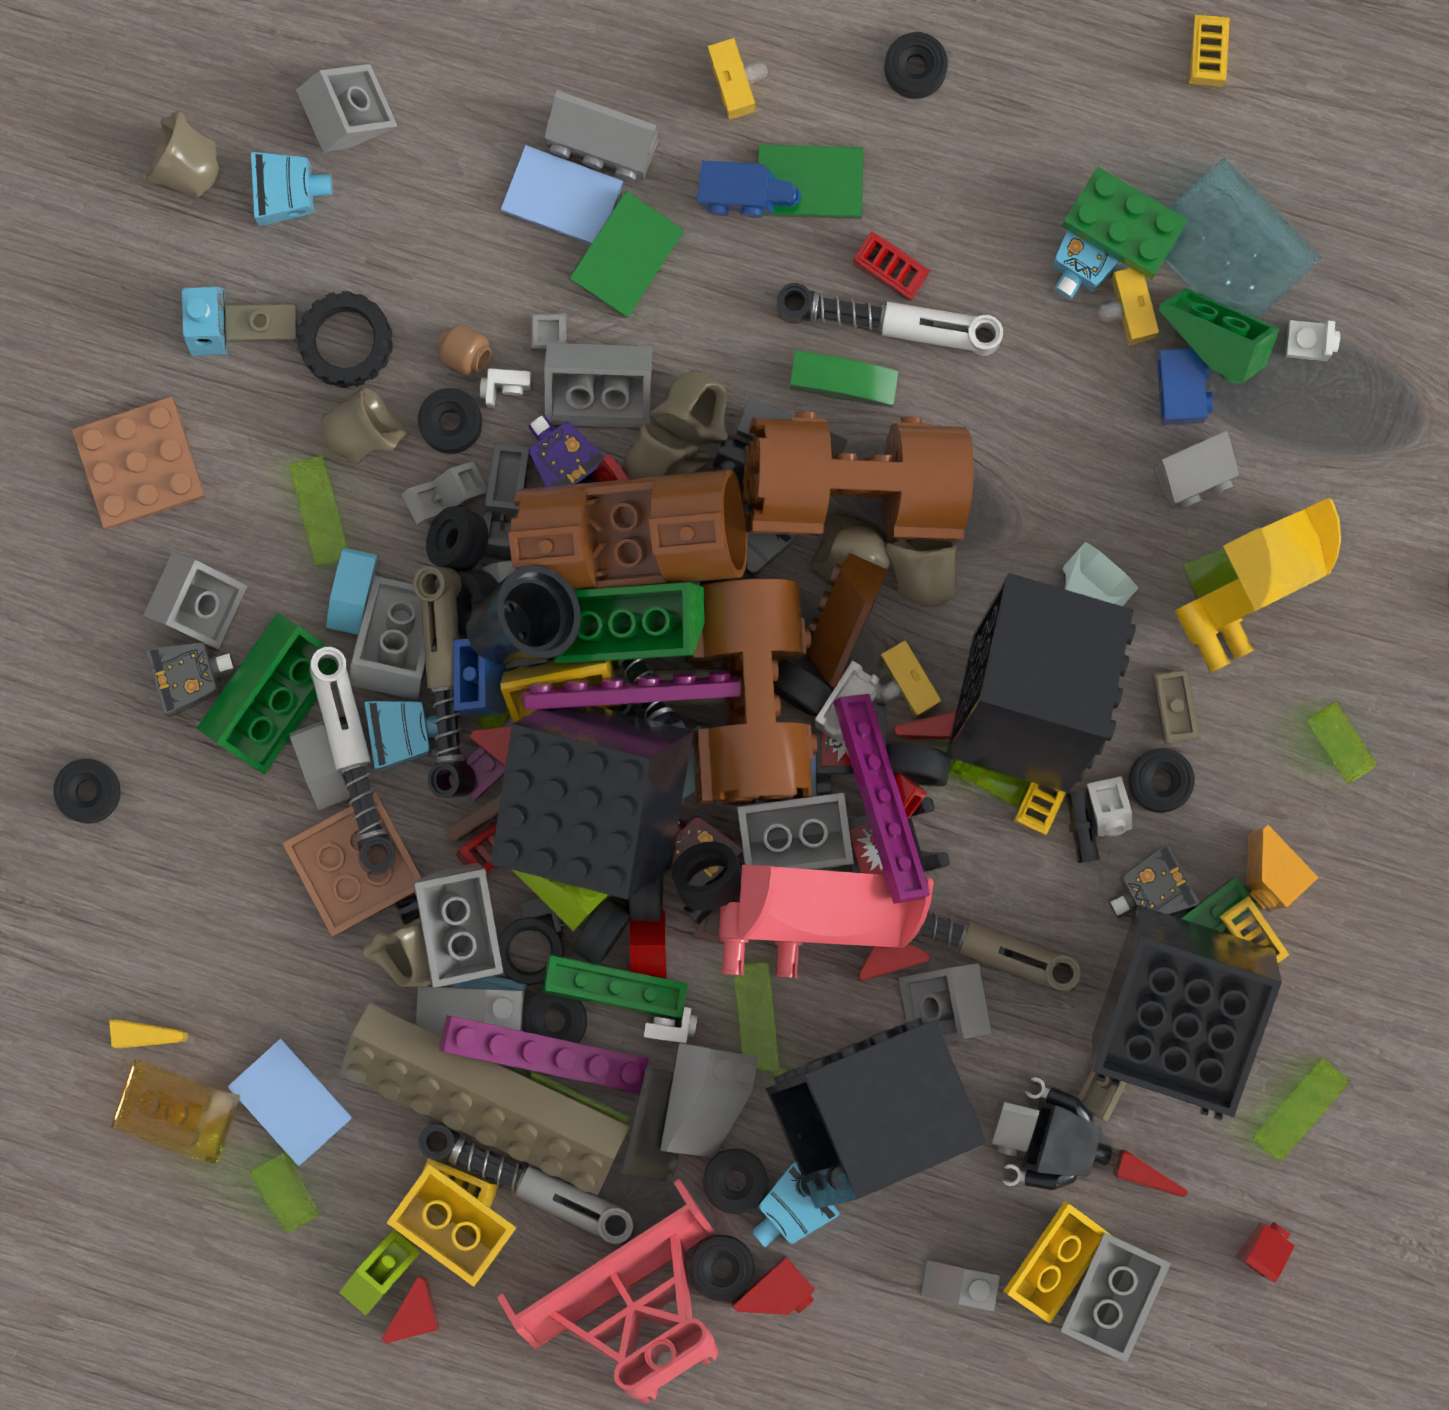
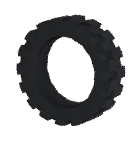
(324, 309)

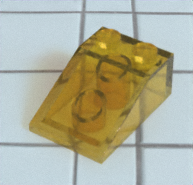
(175, 1111)

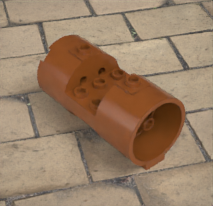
(920, 477)
(634, 530)
(753, 757)

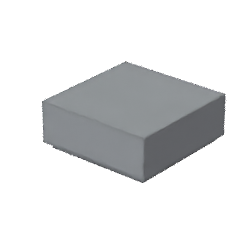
(548, 329)

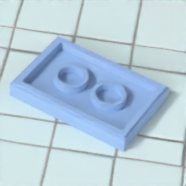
(561, 195)
(290, 1102)

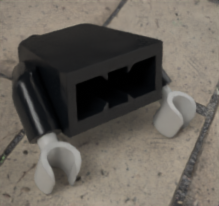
(1062, 1142)

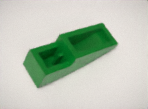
(843, 378)

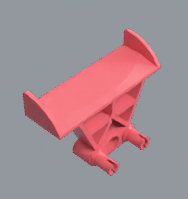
(814, 908)
(614, 1275)

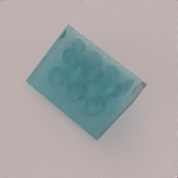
(1237, 244)

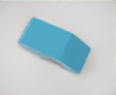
(351, 590)

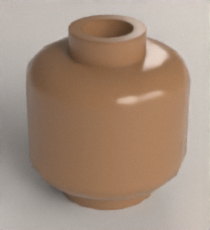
(464, 350)

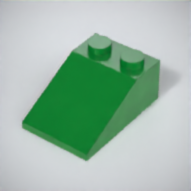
(1221, 335)

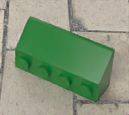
(637, 623)
(267, 695)

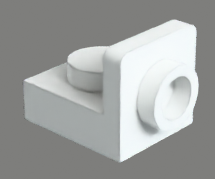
(1311, 340)
(510, 381)
(1110, 806)
(665, 1030)

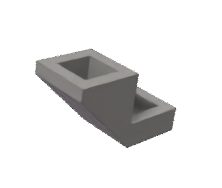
(452, 488)
(318, 766)

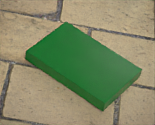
(825, 175)
(626, 254)

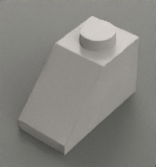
(1013, 1128)
(960, 1285)

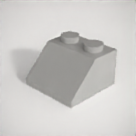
(345, 106)
(1197, 471)
(195, 600)
(951, 998)

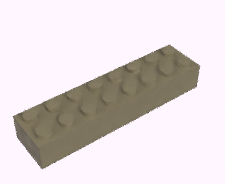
(483, 1100)

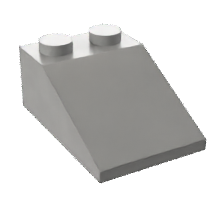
(390, 641)
(481, 1005)
(706, 1098)

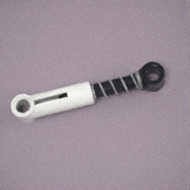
(895, 320)
(350, 755)

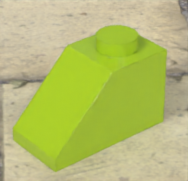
(379, 1272)

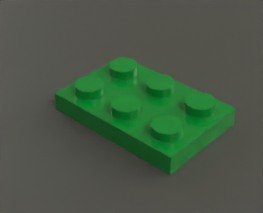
(1124, 223)

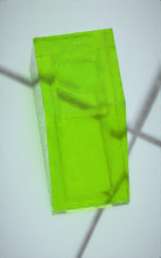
(990, 782)
(284, 1192)

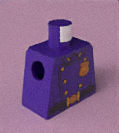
(562, 454)

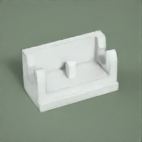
(853, 682)

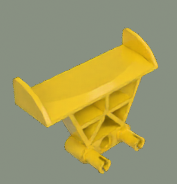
(1269, 567)

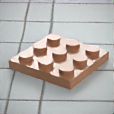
(138, 463)
(333, 876)

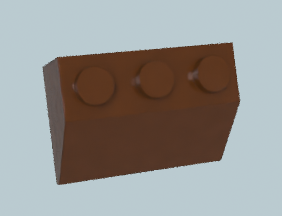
(843, 615)

